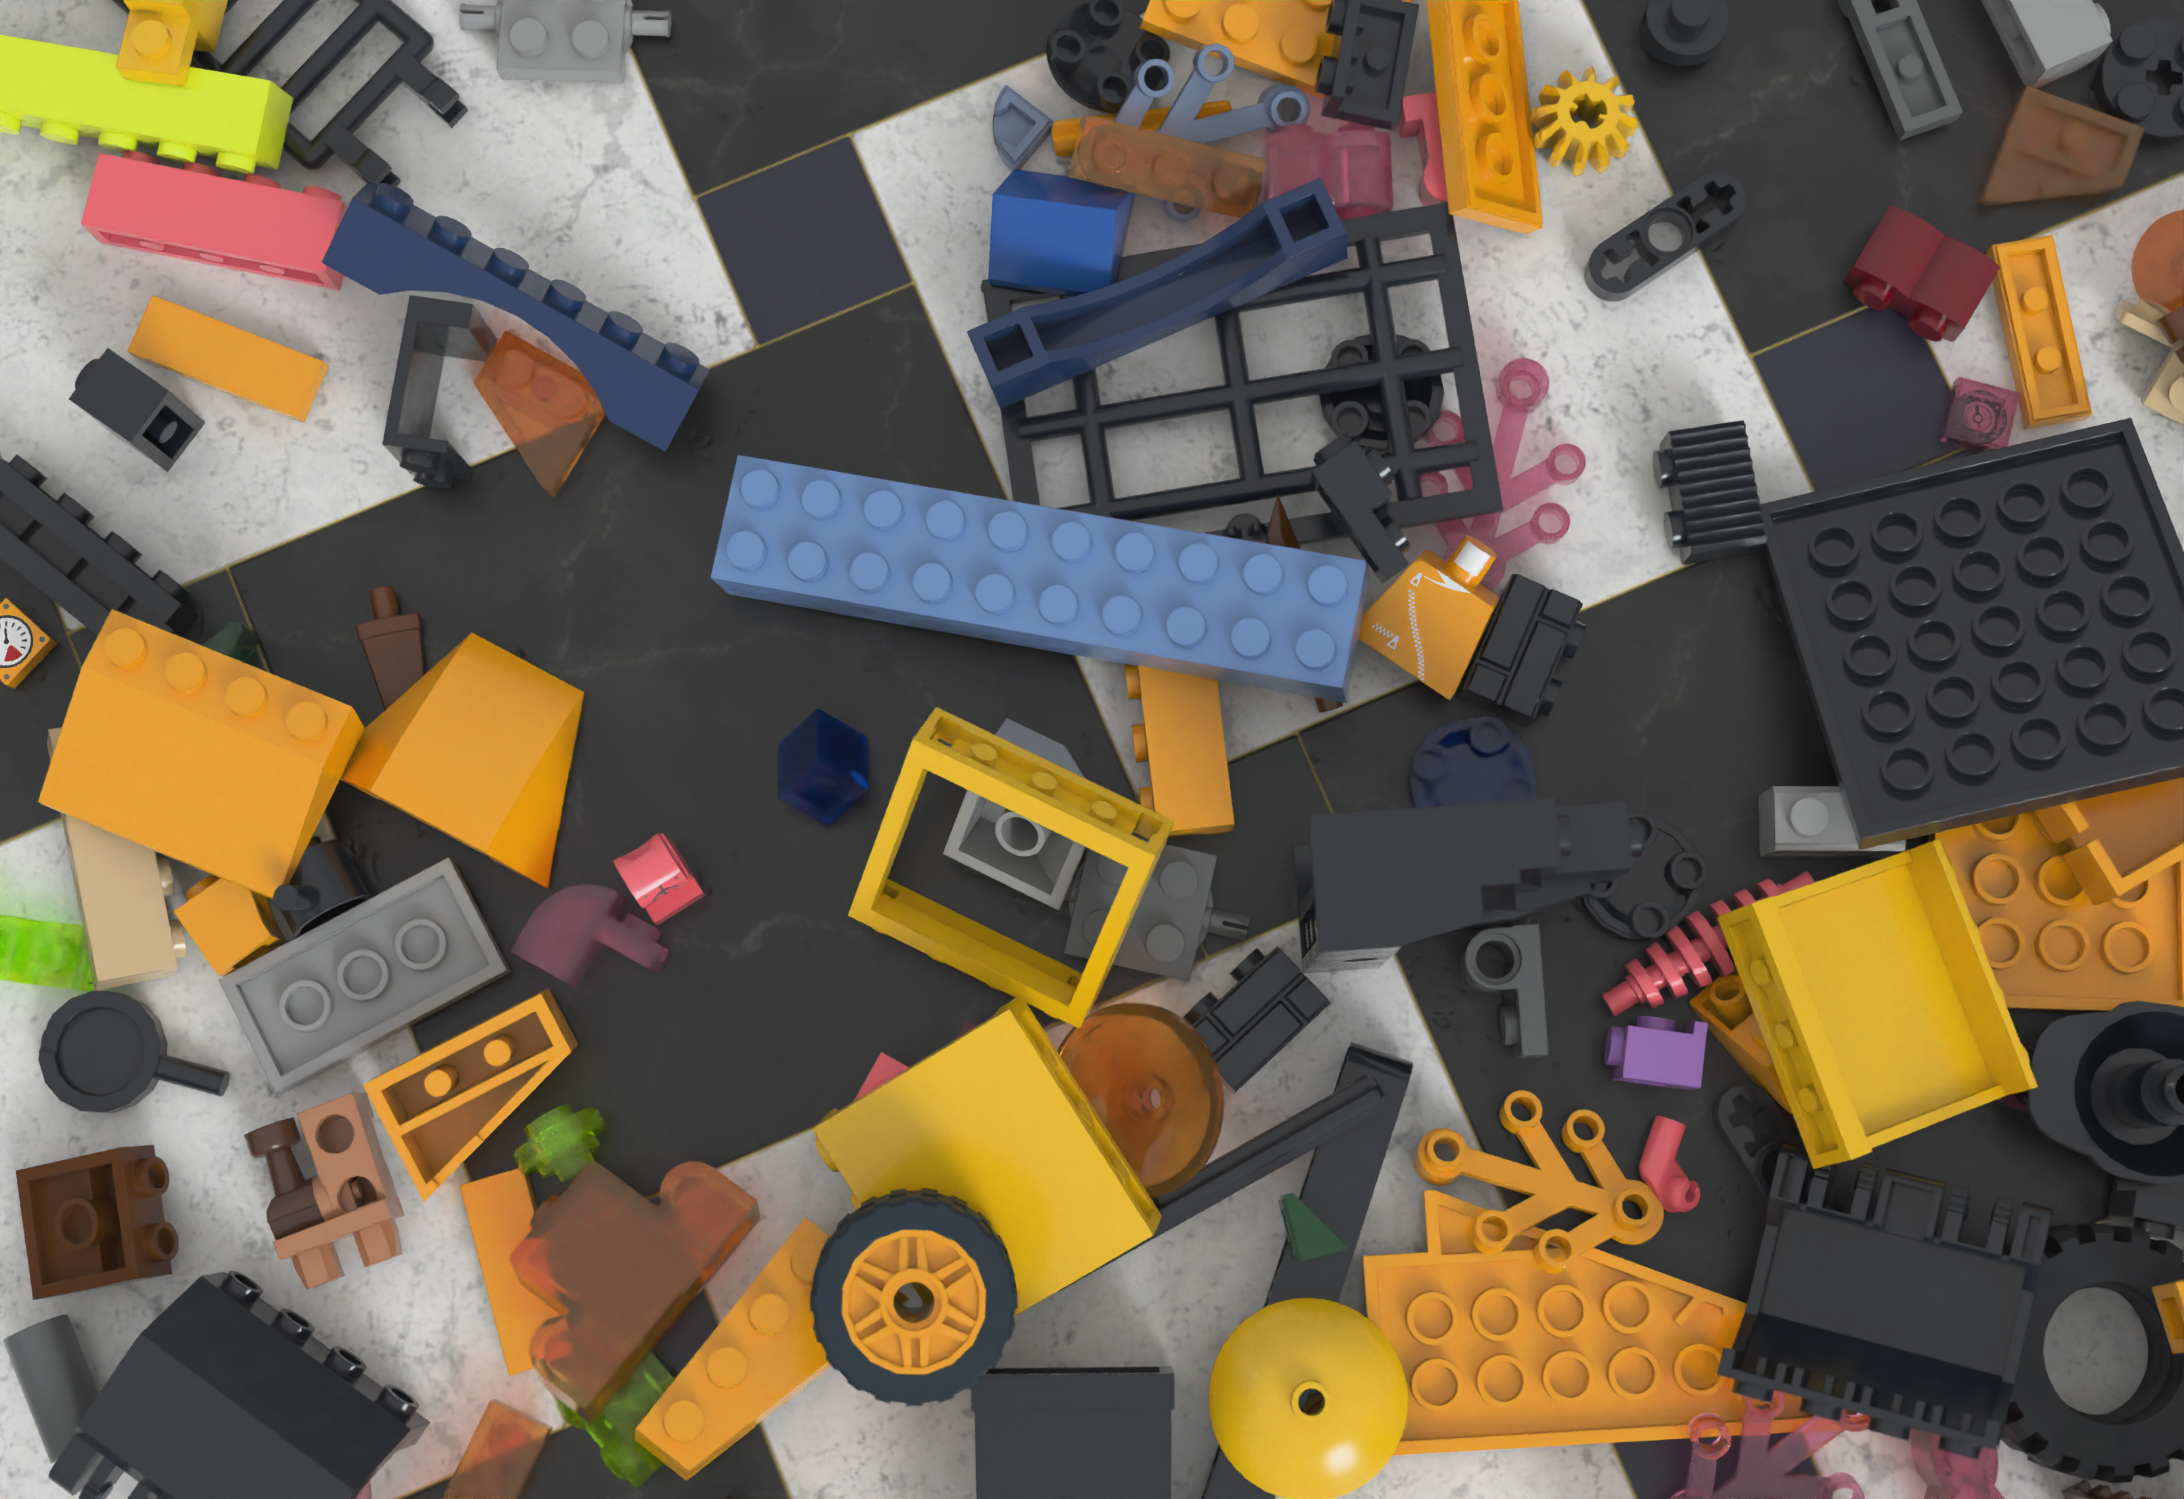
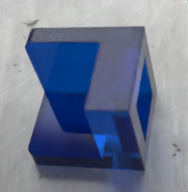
(823, 767)

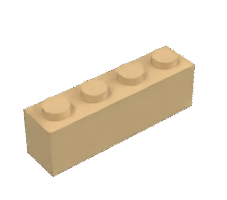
(121, 903)

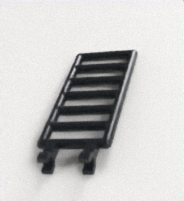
(337, 134)

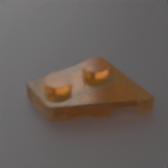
(2059, 151)
(541, 406)

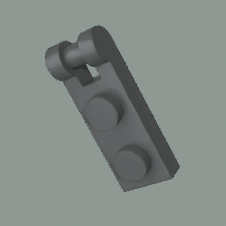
(1904, 65)

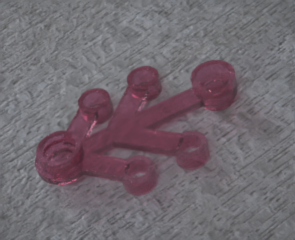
(1512, 490)
(1763, 1471)

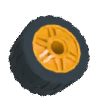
(926, 1349)

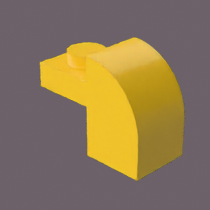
(164, 35)

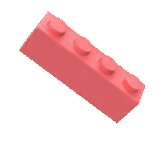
(214, 218)

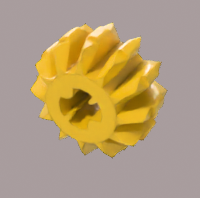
(1591, 103)

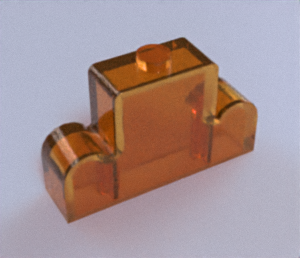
(622, 1272)

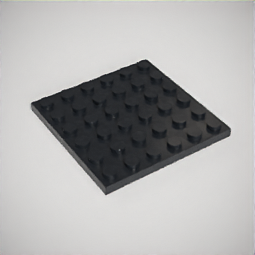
(1988, 631)

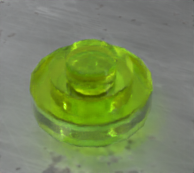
(560, 1142)

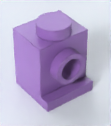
(1656, 1053)

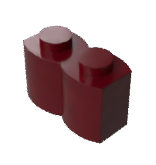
(1921, 275)

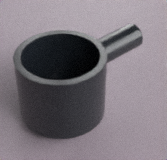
(320, 887)

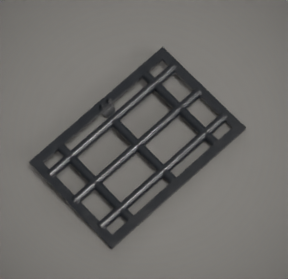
(1241, 394)

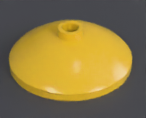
(1258, 1388)

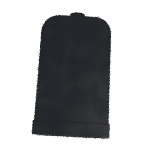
(1074, 1432)

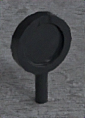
(111, 1052)

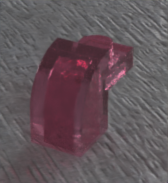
(574, 925)

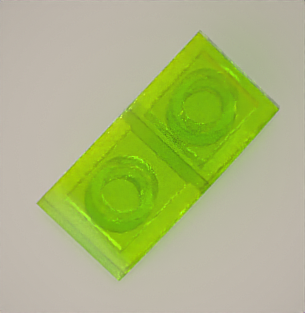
(44, 954)

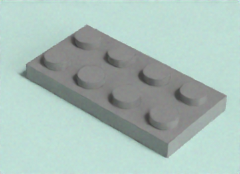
(364, 976)

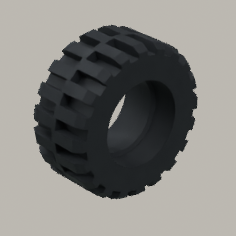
(2148, 1426)

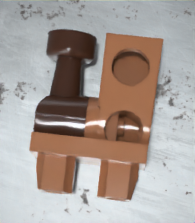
(344, 1200)

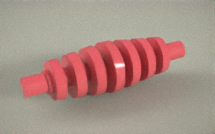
(1688, 956)

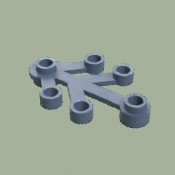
(1181, 116)

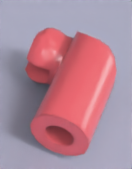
(1663, 1172)

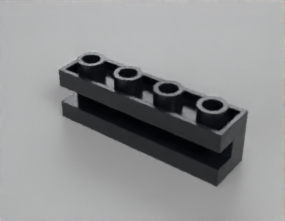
(74, 564)

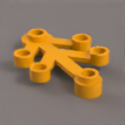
(1550, 1185)

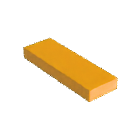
(2039, 333)
(228, 358)
(499, 1220)

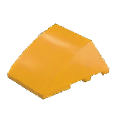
(478, 754)

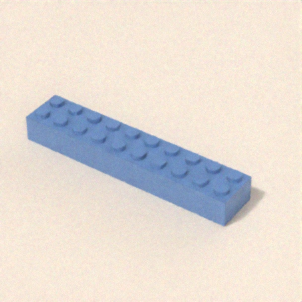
(1043, 577)

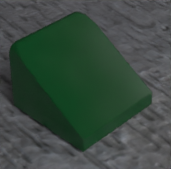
(1305, 1231)

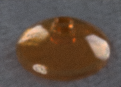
(1118, 1063)

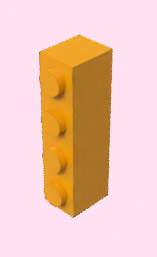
(1183, 750)

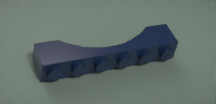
(402, 248)
(1250, 258)

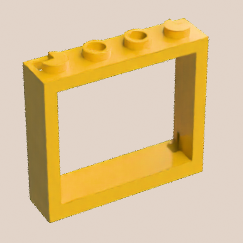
(1043, 795)

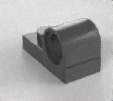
(1525, 1019)

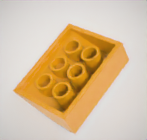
(198, 754)

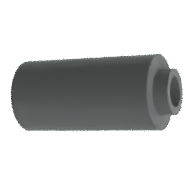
(52, 1379)

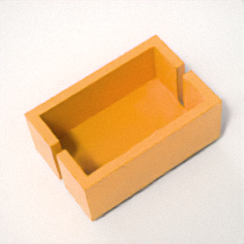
(2120, 836)

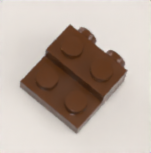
(96, 1221)

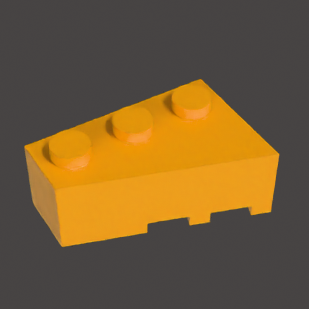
(466, 1086)

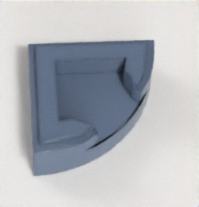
(1018, 128)

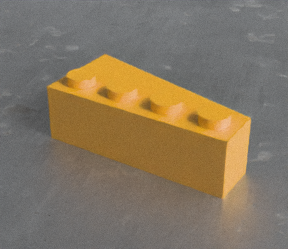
(747, 1365)

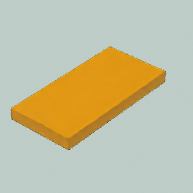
(1485, 113)

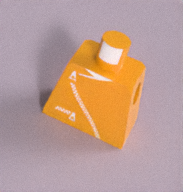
(1435, 616)

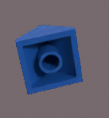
(1056, 233)

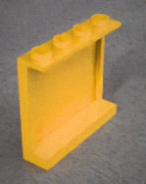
(1876, 1003)
(1009, 1137)

